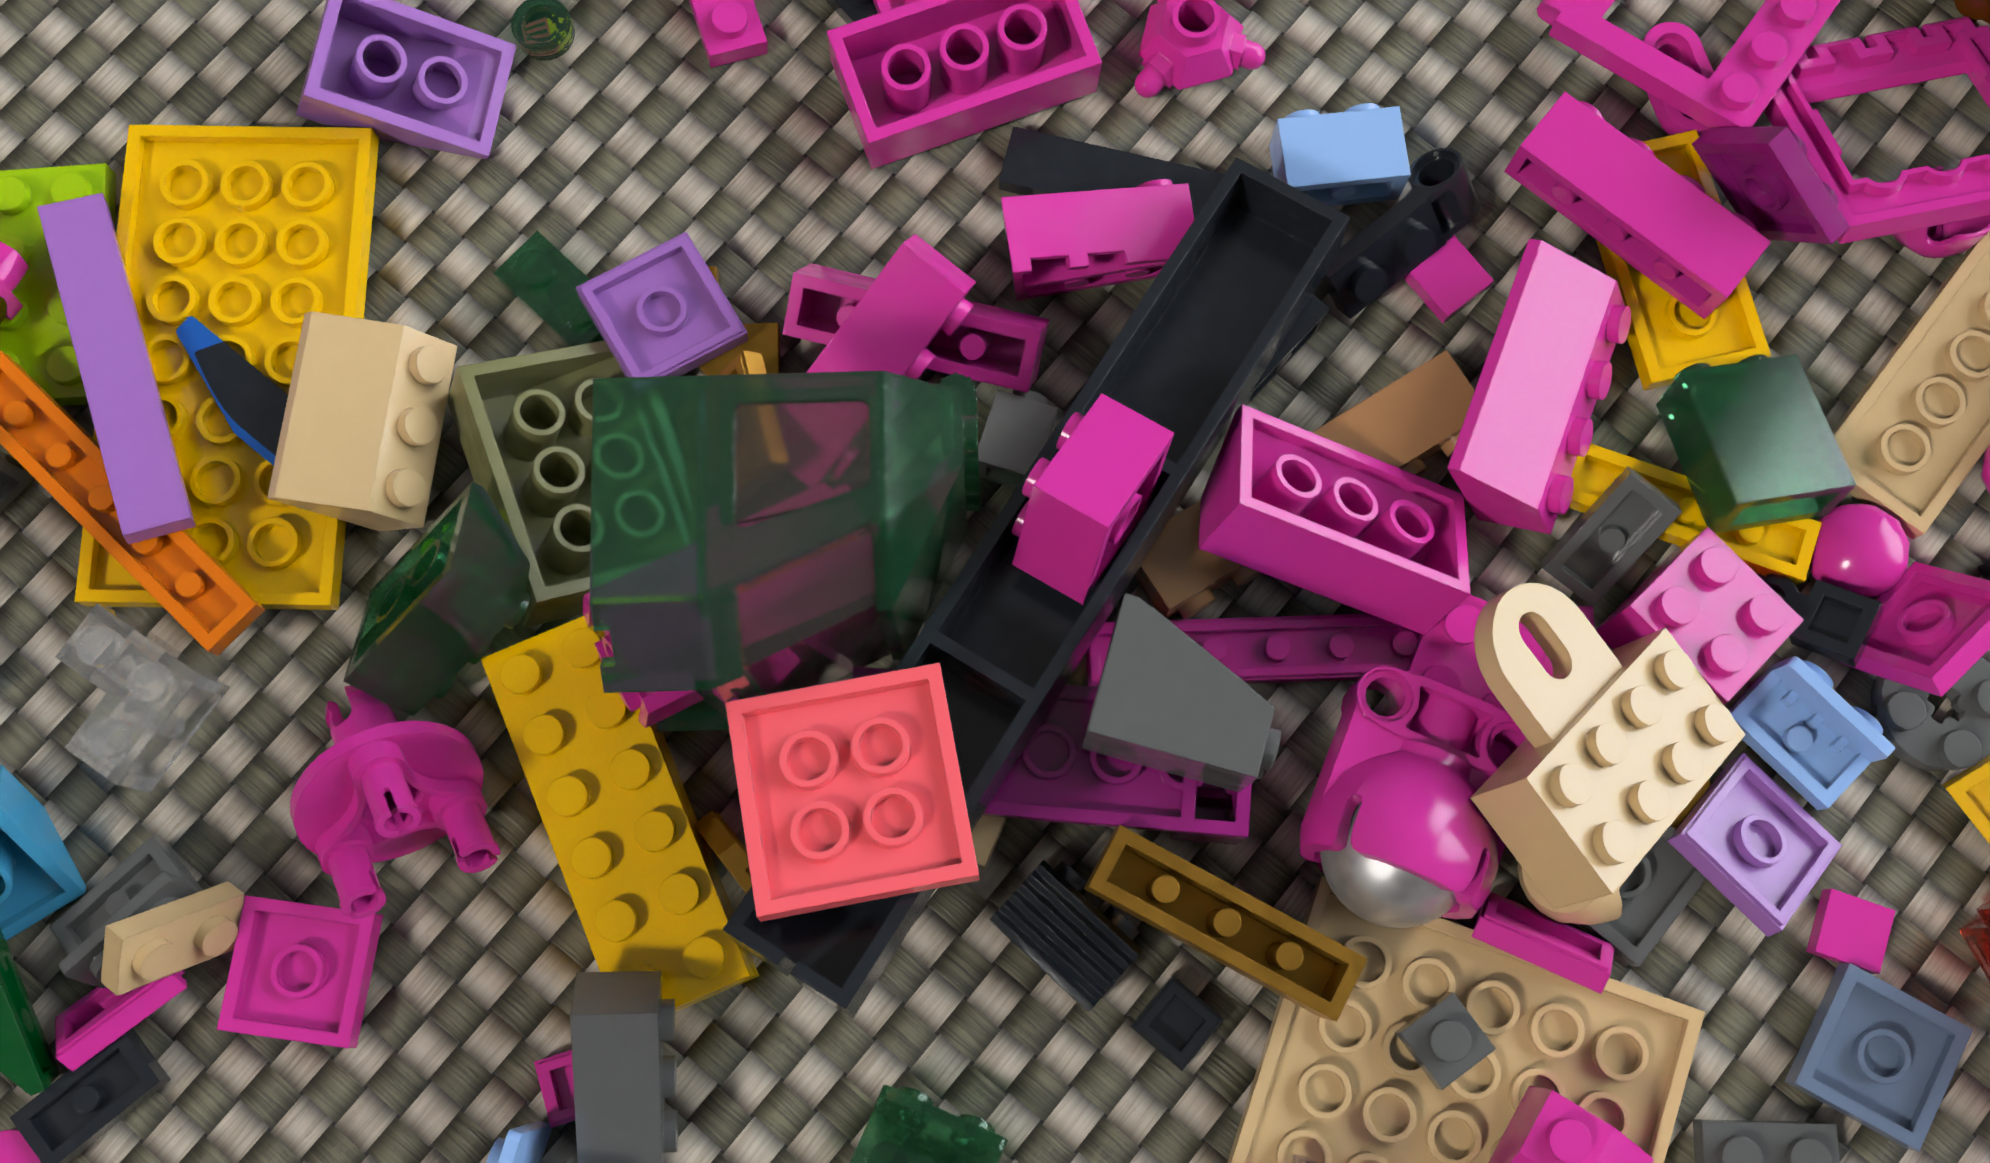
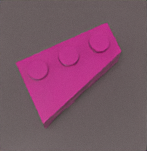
(1093, 236)

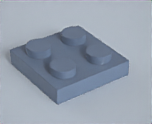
(1879, 1056)

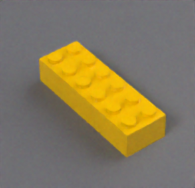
(617, 818)

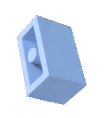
(1342, 154)

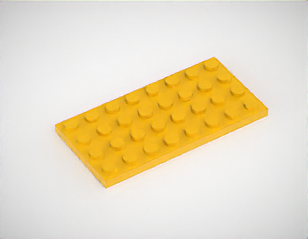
(246, 240)

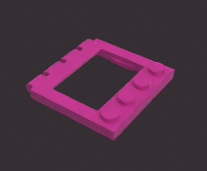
(1884, 61)
(1738, 86)

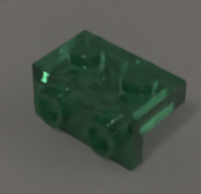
(913, 1130)

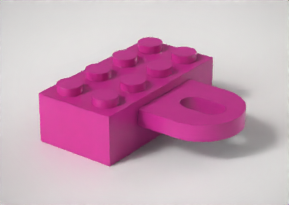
(958, 68)

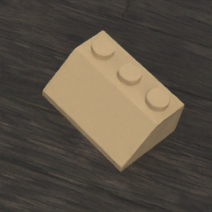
(363, 421)

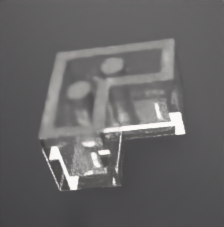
(150, 701)

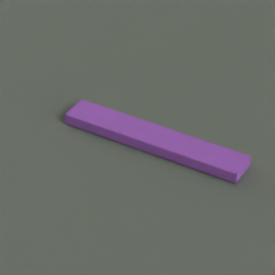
(116, 369)

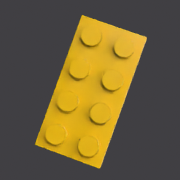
(1663, 330)

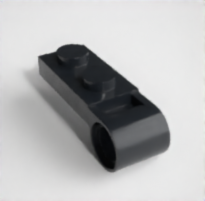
(1406, 233)

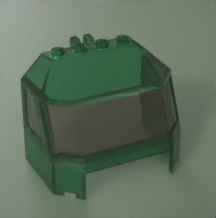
(771, 526)

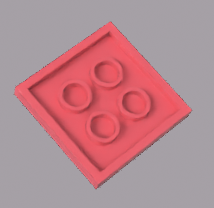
(850, 792)

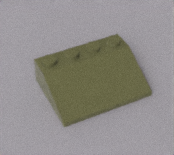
(531, 450)

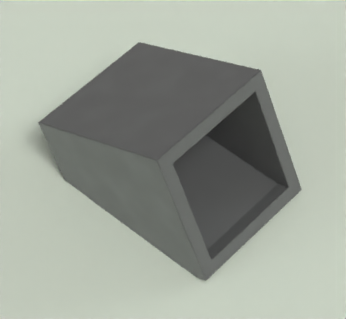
(1177, 706)

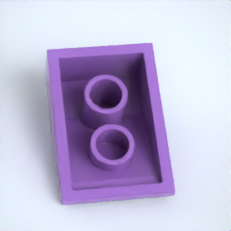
(406, 76)

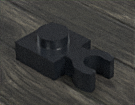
(1834, 621)

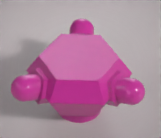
(1192, 45)

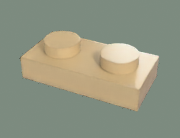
(171, 937)

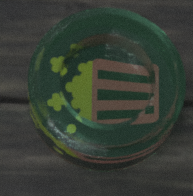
(543, 29)

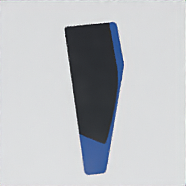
(242, 392)

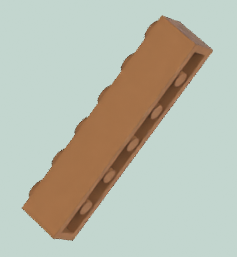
(1394, 425)

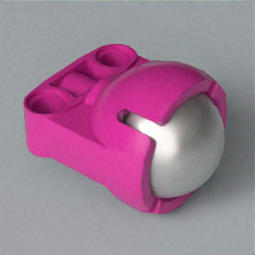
(1396, 803)

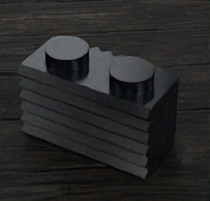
(1067, 933)

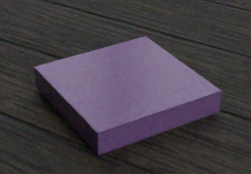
(662, 311)
(1755, 844)

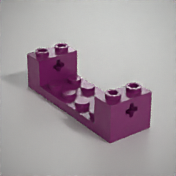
(1077, 786)

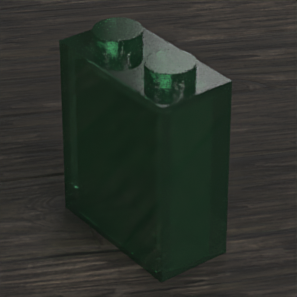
(1754, 443)

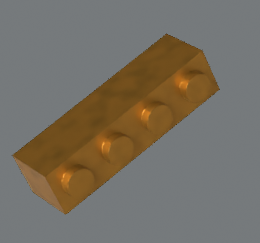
(1226, 924)

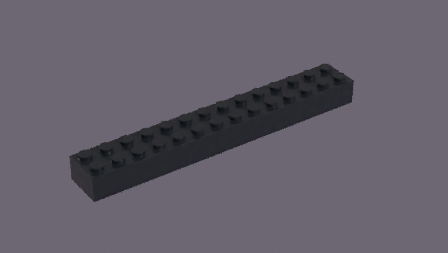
(1013, 639)

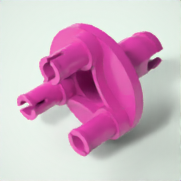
(387, 795)

